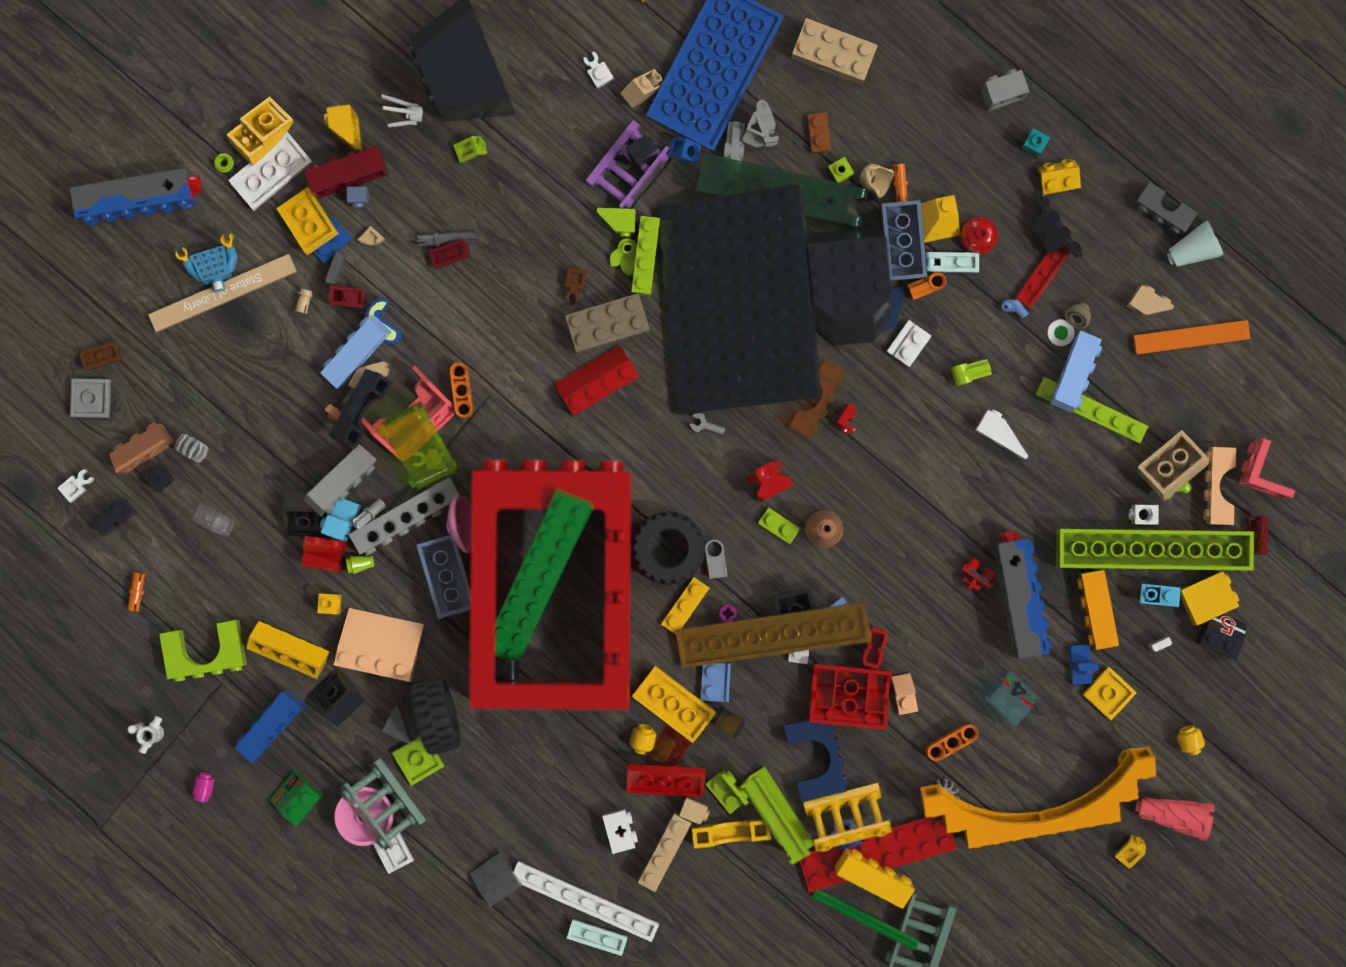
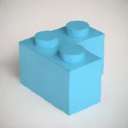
(340, 521)

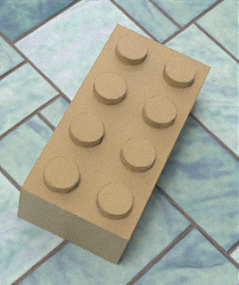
(834, 51)

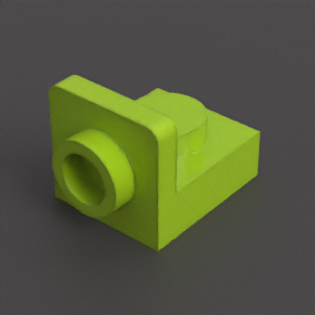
(470, 148)

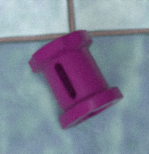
(731, 617)

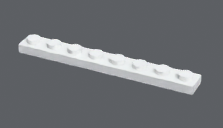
(586, 901)

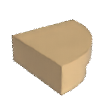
(371, 237)

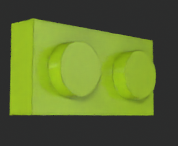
(779, 525)

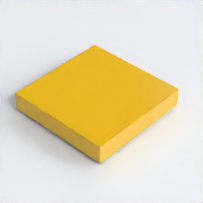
(1109, 693)

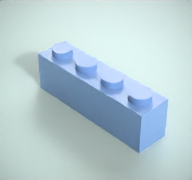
(355, 352)
(1076, 371)

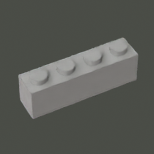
(340, 480)

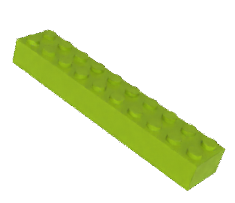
(1154, 549)

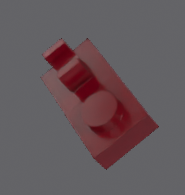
(449, 254)
(1259, 526)

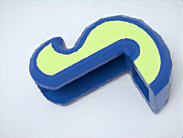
(376, 309)

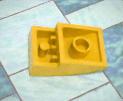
(260, 130)

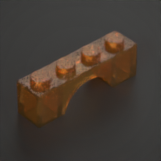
(806, 421)

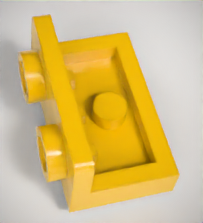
(1059, 176)

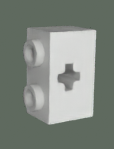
(617, 841)

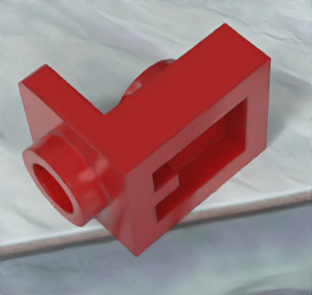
(847, 415)

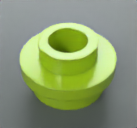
(217, 162)

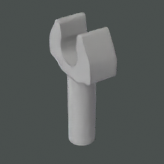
(706, 425)

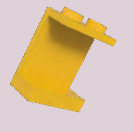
(1209, 598)

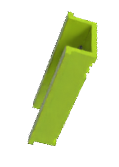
(778, 814)

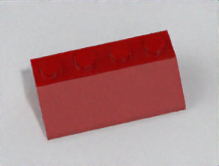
(597, 380)

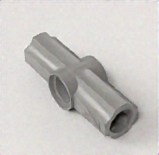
(734, 146)

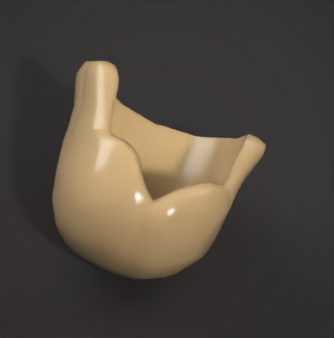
(882, 179)

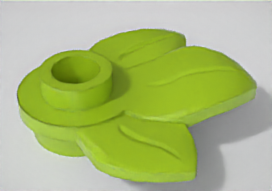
(624, 258)

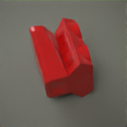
(769, 480)
(323, 553)

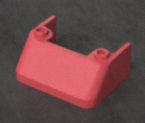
(436, 406)

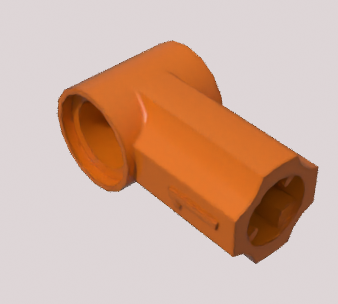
(924, 286)

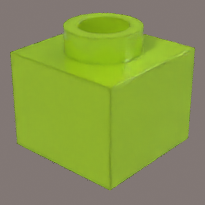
(836, 175)

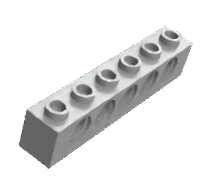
(360, 536)

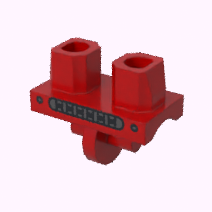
(970, 569)

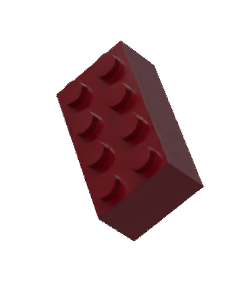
(346, 172)

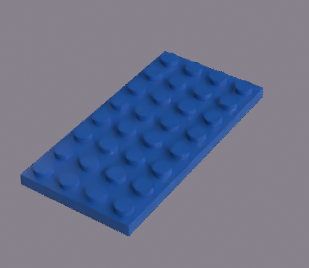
(714, 69)

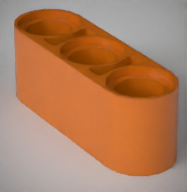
(463, 380)
(962, 741)

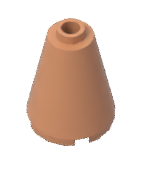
(815, 532)

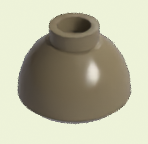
(1078, 315)

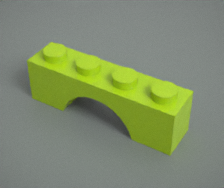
(645, 256)

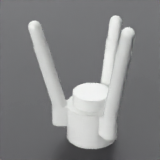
(412, 112)

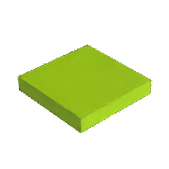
(416, 762)

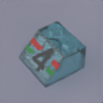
(1011, 698)

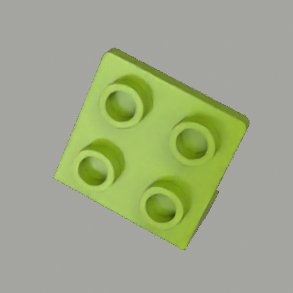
(726, 791)

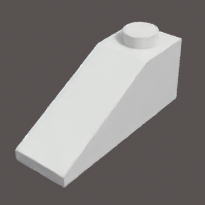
(999, 432)

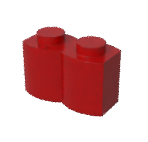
(872, 653)

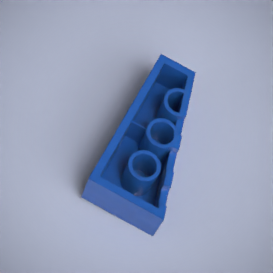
(270, 725)

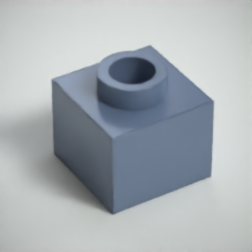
(358, 196)

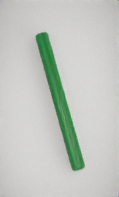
(866, 919)

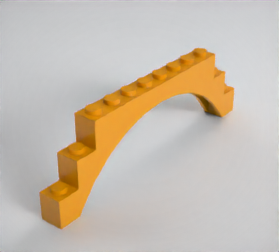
(1092, 809)

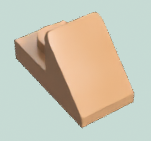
(904, 693)

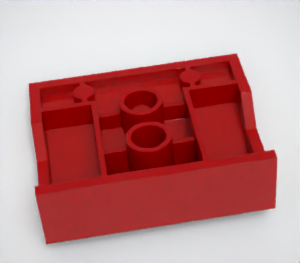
(850, 696)

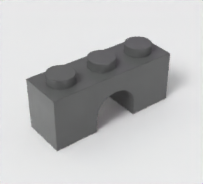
(1150, 202)

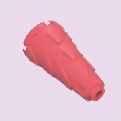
(1181, 815)

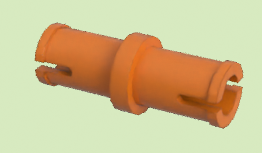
(900, 183)
(136, 591)

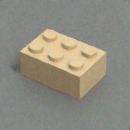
(1173, 465)

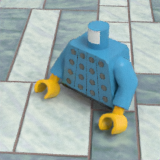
(211, 264)

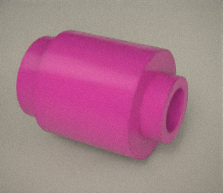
(203, 787)

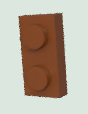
(819, 132)

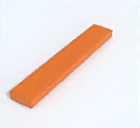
(1191, 337)

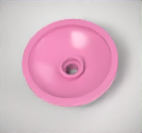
(460, 523)
(350, 825)

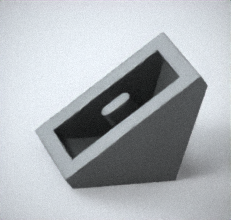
(397, 726)

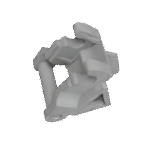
(760, 127)

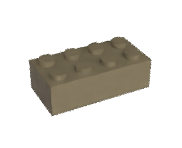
(607, 323)

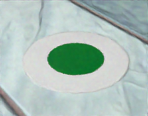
(1060, 332)

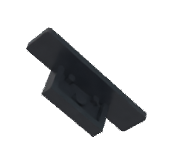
(1051, 230)

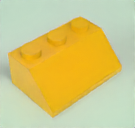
(345, 125)

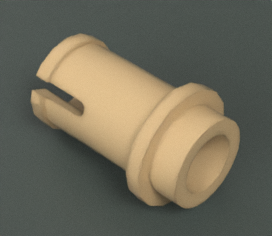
(303, 301)

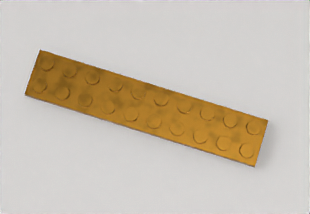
(773, 635)

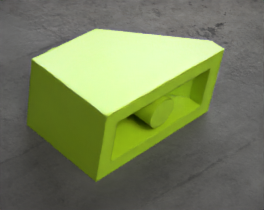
(619, 220)

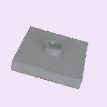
(90, 398)

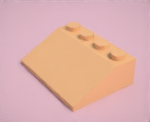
(379, 645)

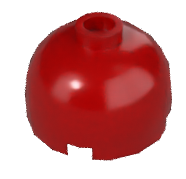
(978, 235)

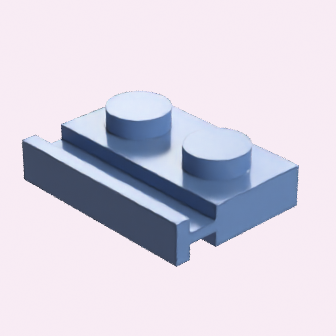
(716, 682)

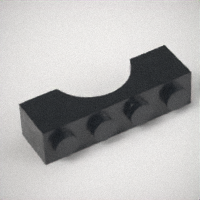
(369, 389)

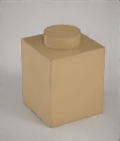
(694, 810)

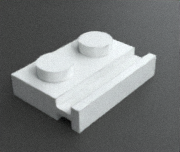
(908, 343)
(396, 856)

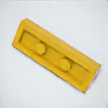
(685, 605)

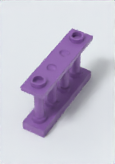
(609, 163)

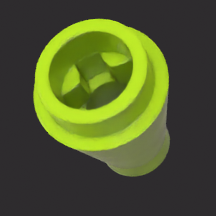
(359, 563)

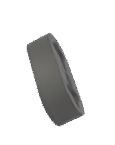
(336, 268)

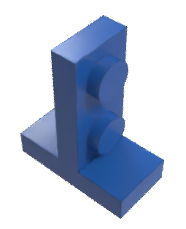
(1081, 664)

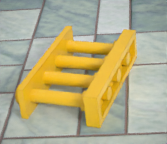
(851, 799)

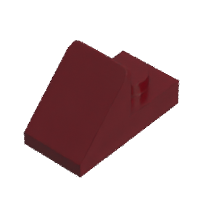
(346, 297)

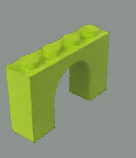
(179, 664)

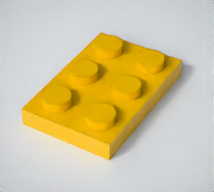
(307, 221)

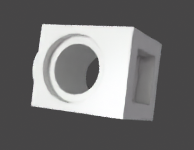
(1152, 514)

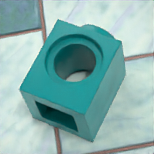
(1035, 142)

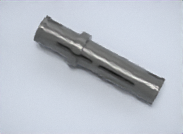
(445, 238)

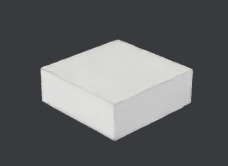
(1160, 644)

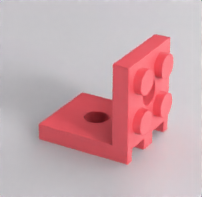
(1252, 468)

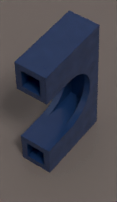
(832, 779)

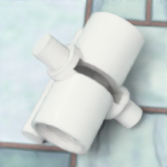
(143, 733)

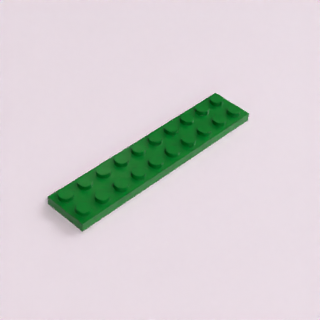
(539, 573)

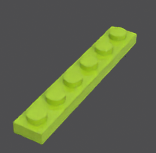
(1099, 414)

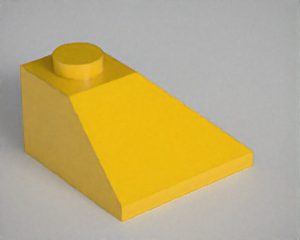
(940, 219)

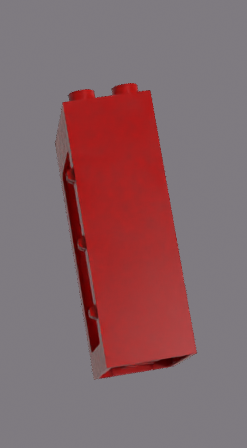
(534, 489)

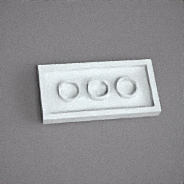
(271, 173)

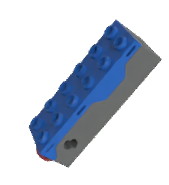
(135, 196)
(1021, 596)

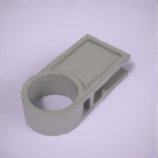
(717, 564)

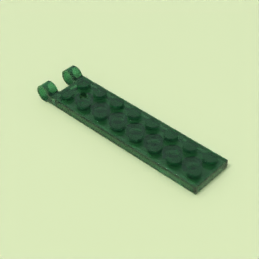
(730, 176)

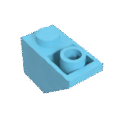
(1160, 595)

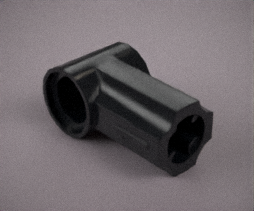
(507, 669)

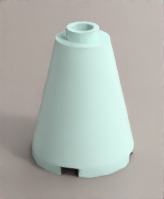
(1196, 247)

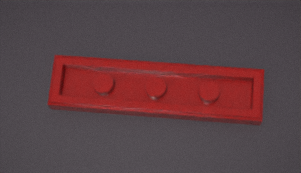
(1042, 276)

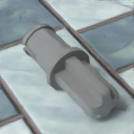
(368, 514)

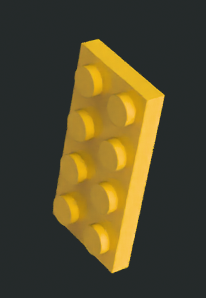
(674, 704)

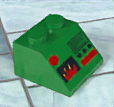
(296, 798)

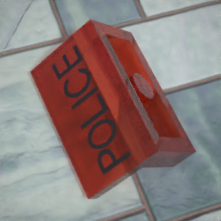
(669, 748)

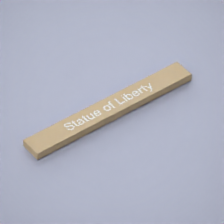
(234, 289)

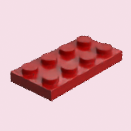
(665, 780)

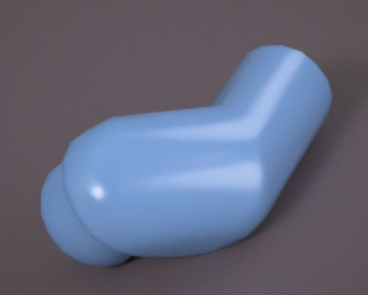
(1011, 305)

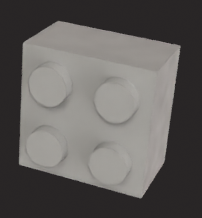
(1004, 90)

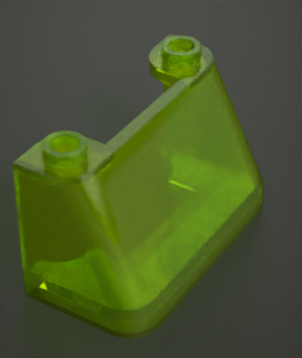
(419, 446)

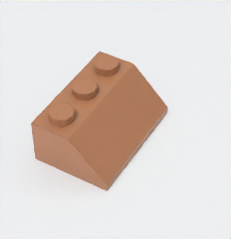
(140, 448)

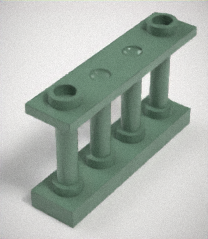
(390, 787)
(940, 932)

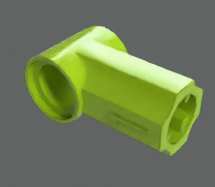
(967, 372)

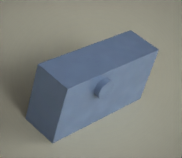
(904, 239)
(445, 576)

